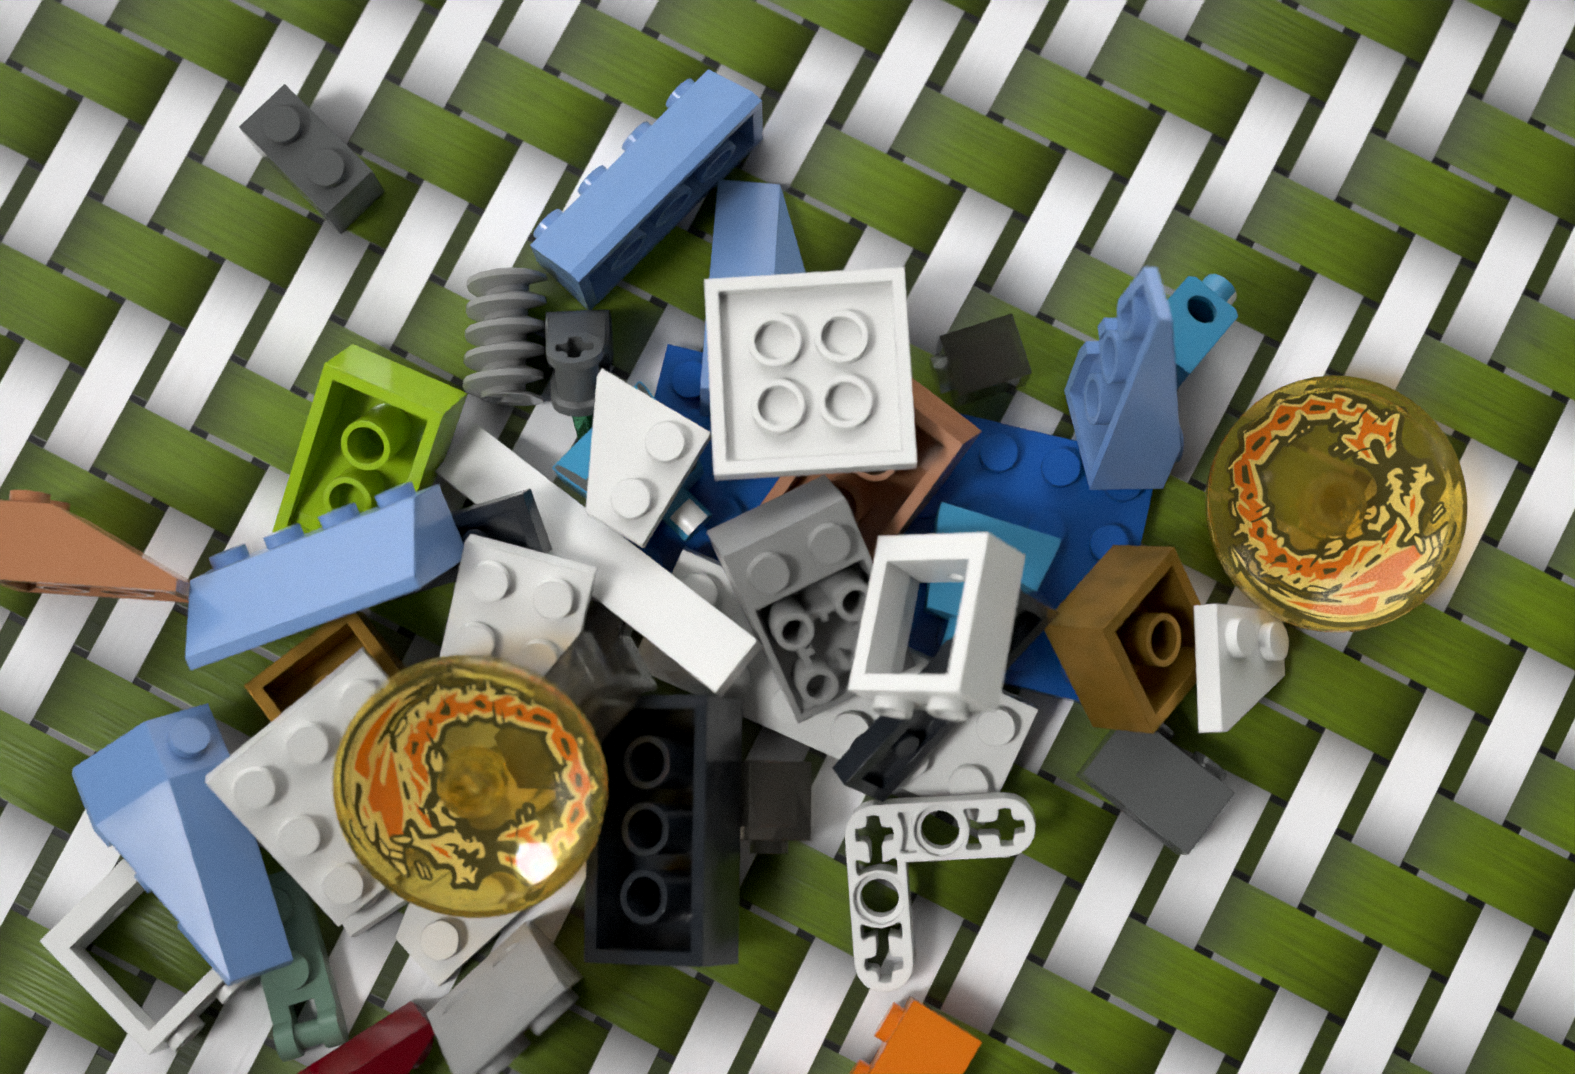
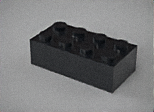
(669, 836)

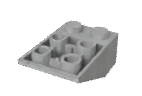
(802, 589)
(511, 990)

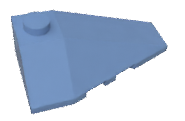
(749, 239)
(1127, 393)
(184, 842)

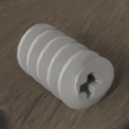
(502, 336)

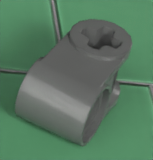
(577, 351)

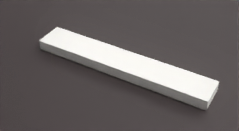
(626, 578)

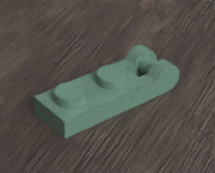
(304, 979)

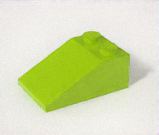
(366, 434)

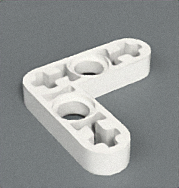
(911, 845)

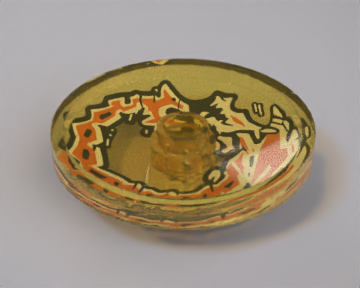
(1336, 504)
(470, 786)

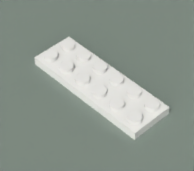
(966, 761)

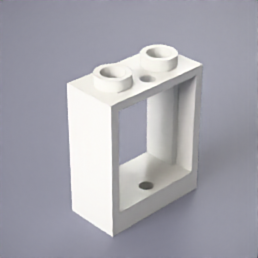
(982, 633)
(84, 924)

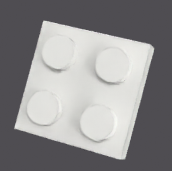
(516, 604)

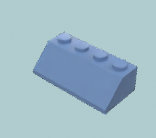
(649, 186)
(320, 573)

